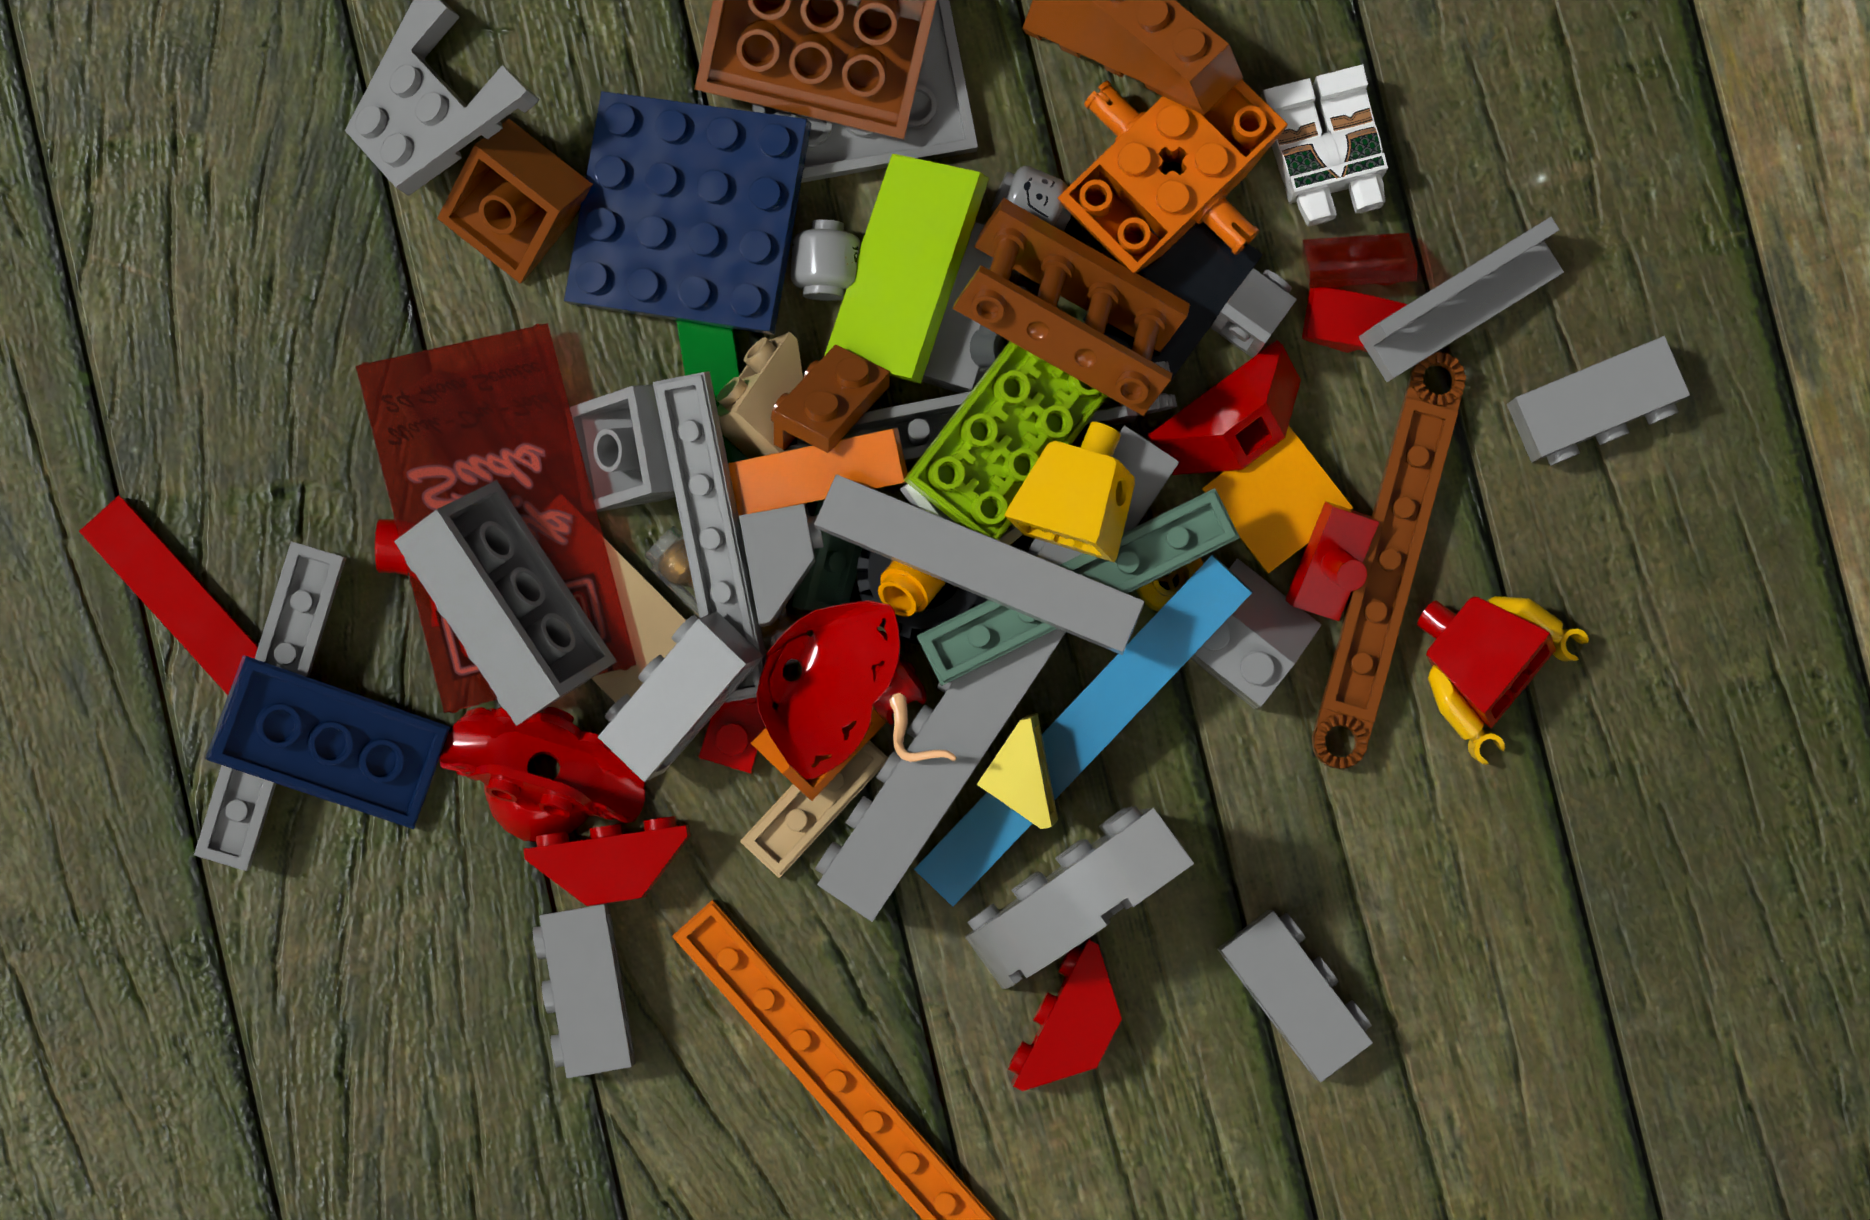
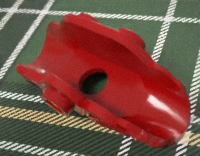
(497, 752)

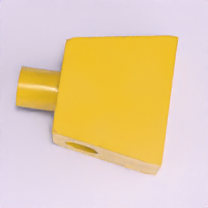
(1077, 495)

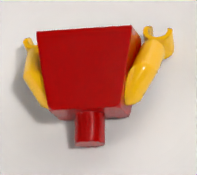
(1488, 659)

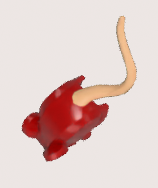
(903, 689)

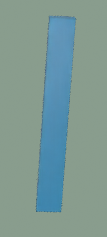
(1091, 722)

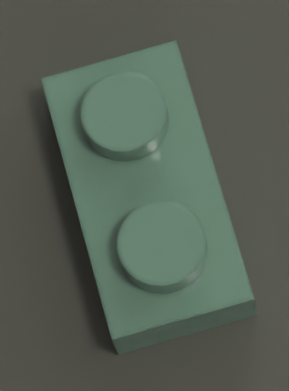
(831, 577)

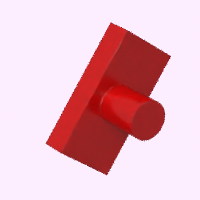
(1332, 561)

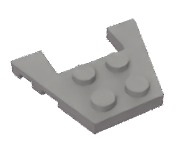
(412, 118)

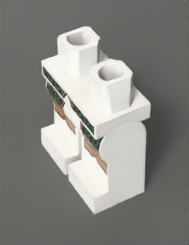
(1340, 158)

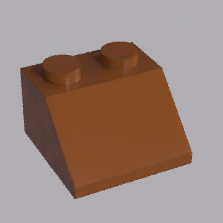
(513, 200)

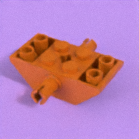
(1129, 194)

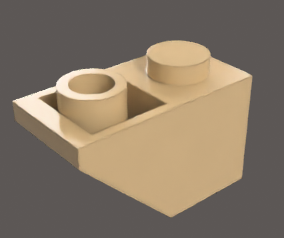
(749, 399)

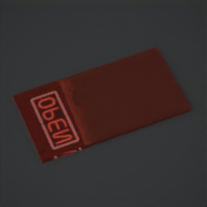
(481, 416)

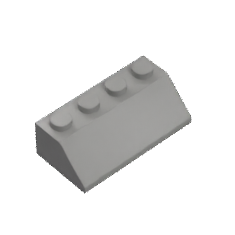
(504, 601)

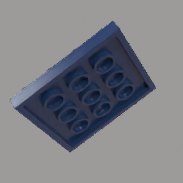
(688, 212)

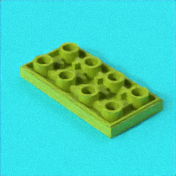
(908, 264)
(998, 437)

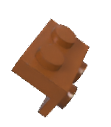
(828, 400)

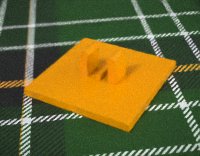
(1277, 500)

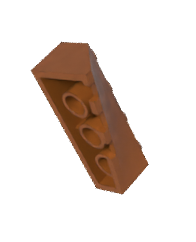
(1144, 40)

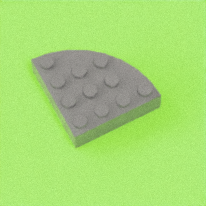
(1079, 897)

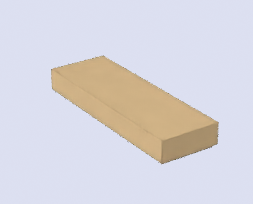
(797, 821)

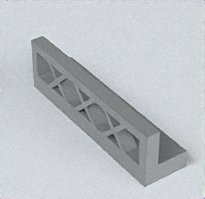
(1463, 302)

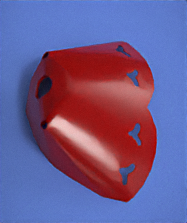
(833, 685)

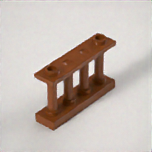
(1089, 281)

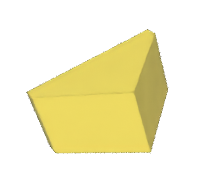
(1022, 776)

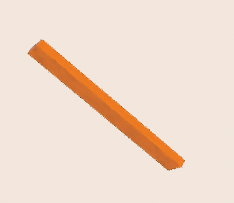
(826, 1068)

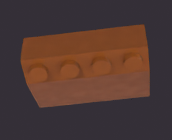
(819, 58)

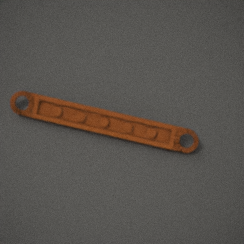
(1391, 561)

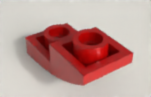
(1340, 316)

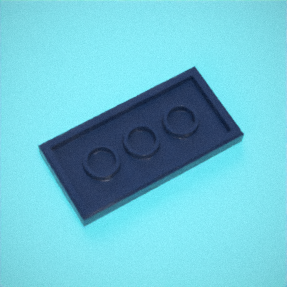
(327, 742)

